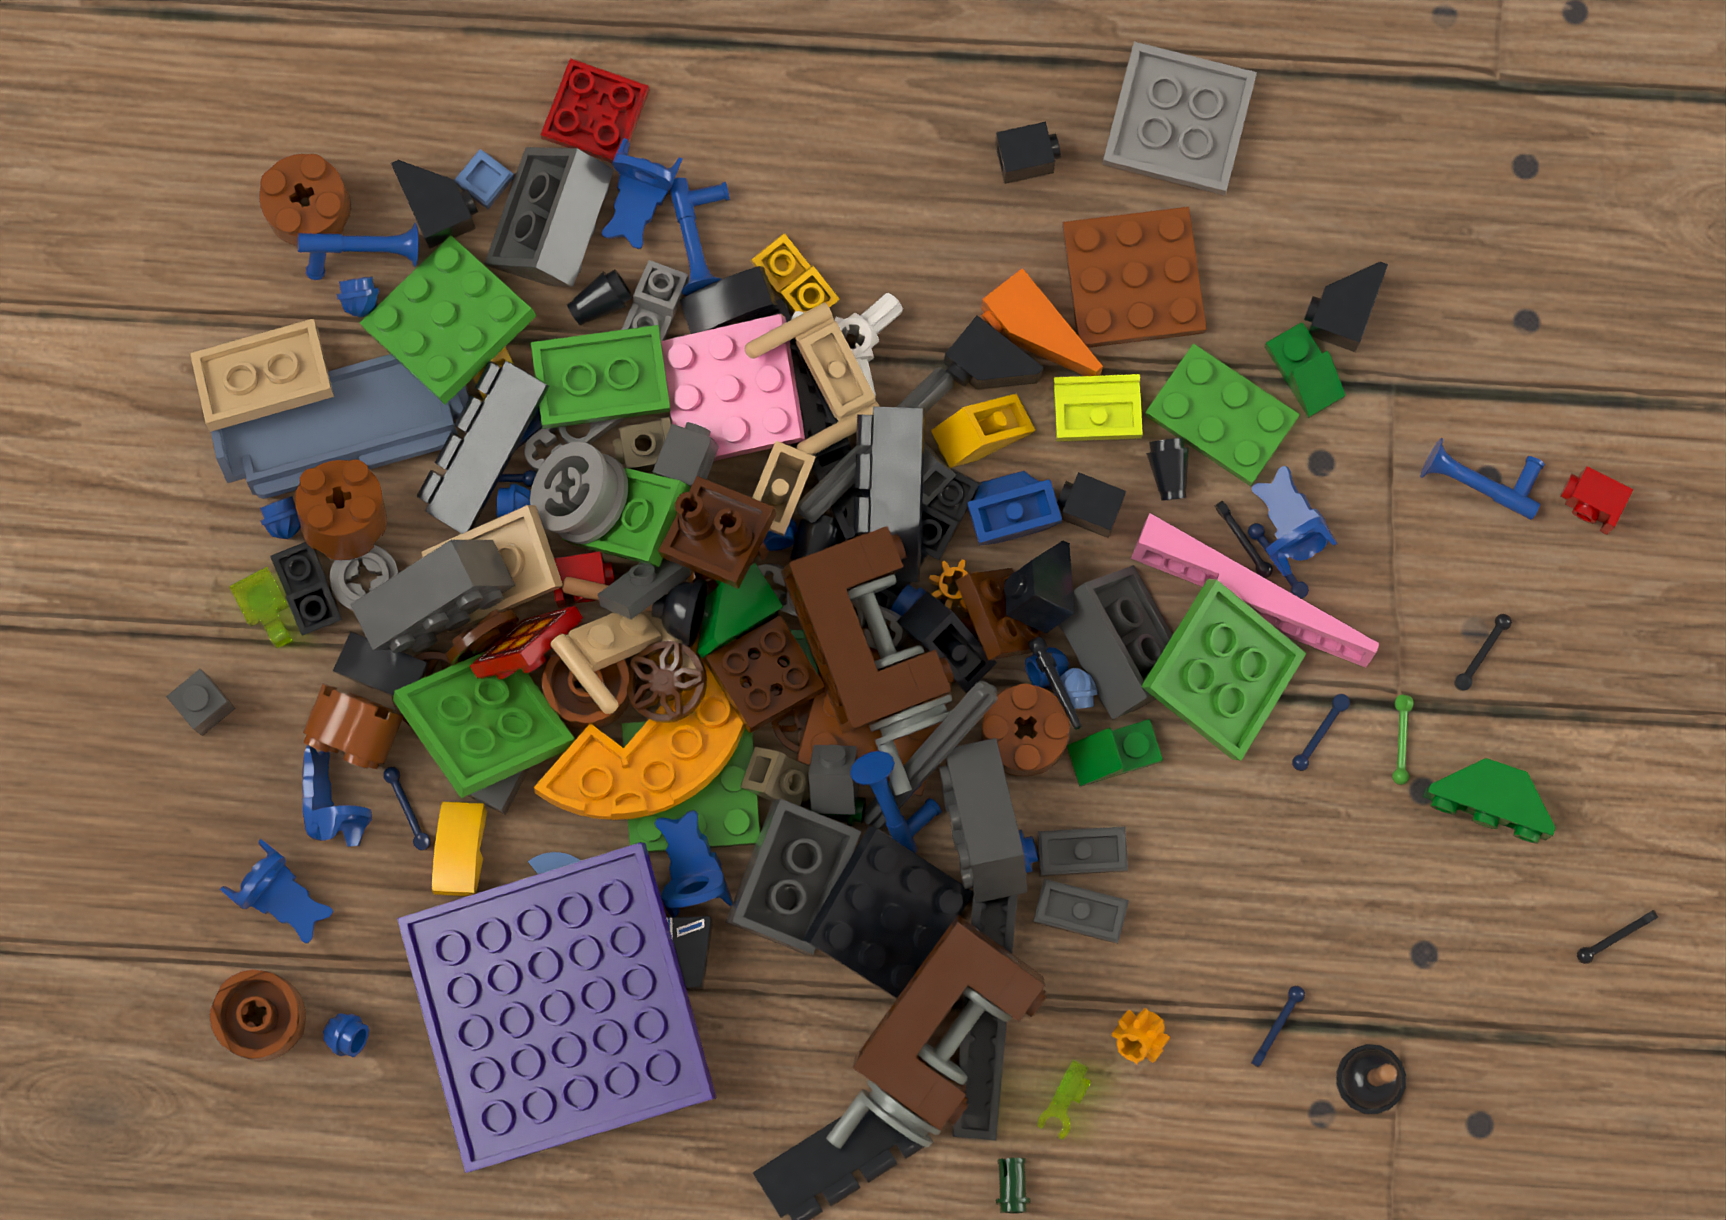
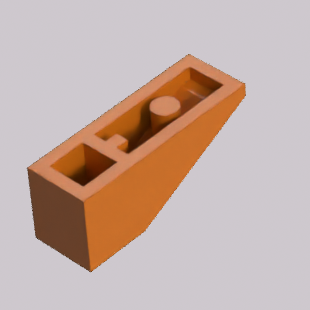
(1033, 323)

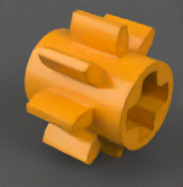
(947, 577)
(1140, 1036)

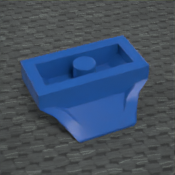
(1013, 508)

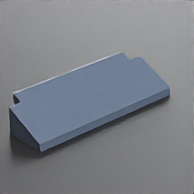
(374, 417)

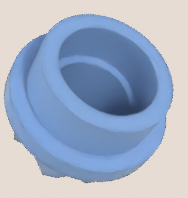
(1079, 688)

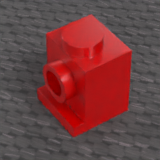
(1596, 498)
(585, 567)

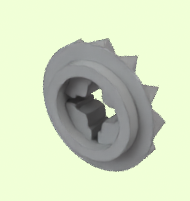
(345, 571)

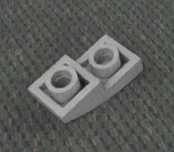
(656, 298)

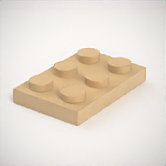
(261, 375)
(525, 553)

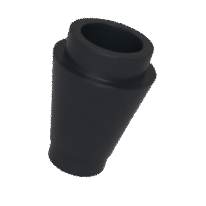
(600, 298)
(1169, 467)

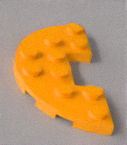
(655, 768)

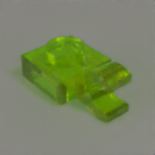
(261, 602)
(1071, 1088)

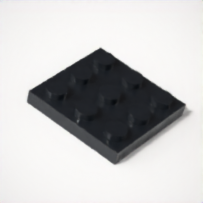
(886, 912)

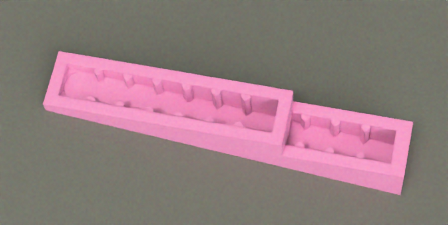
(1187, 558)

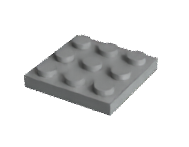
(1179, 118)

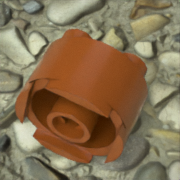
(298, 178)
(340, 508)
(1027, 705)
(577, 706)
(351, 725)
(235, 1005)

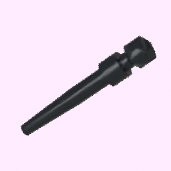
(1047, 665)

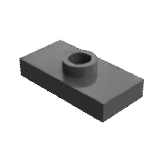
(642, 587)
(1082, 851)
(1080, 911)

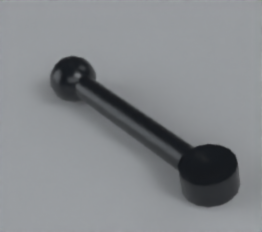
(1262, 568)
(1464, 680)
(1586, 954)

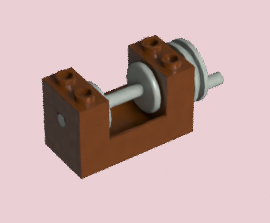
(856, 685)
(911, 1081)

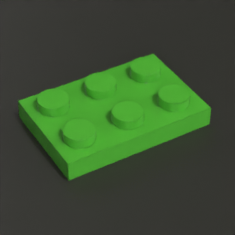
(601, 376)
(1222, 414)
(644, 519)

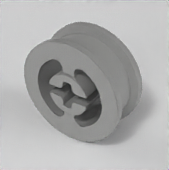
(579, 492)

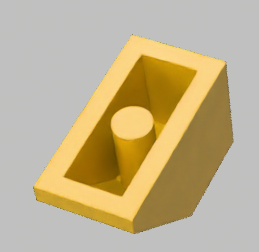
(982, 429)

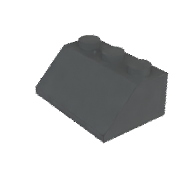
(550, 215)
(1117, 637)

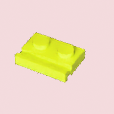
(1098, 407)

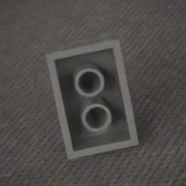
(433, 595)
(983, 821)
(791, 874)

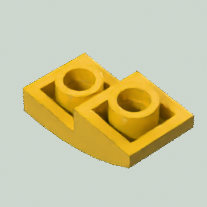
(793, 277)
(457, 849)

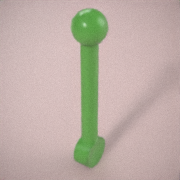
(1403, 704)

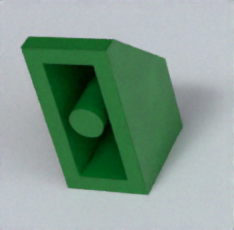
(736, 611)

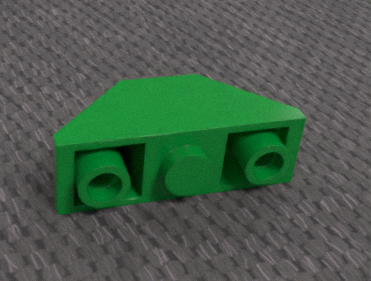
(1494, 797)

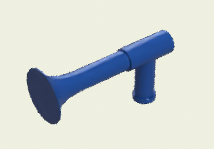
(684, 203)
(320, 244)
(1514, 499)
(873, 770)

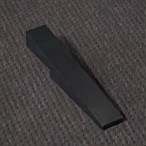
(815, 418)
(984, 1045)

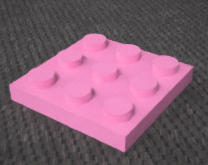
(734, 396)

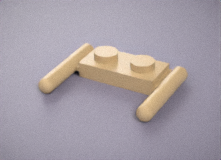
(832, 368)
(606, 643)

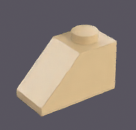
(783, 482)

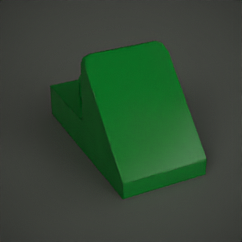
(1306, 369)
(1114, 752)

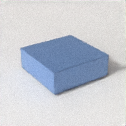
(484, 179)

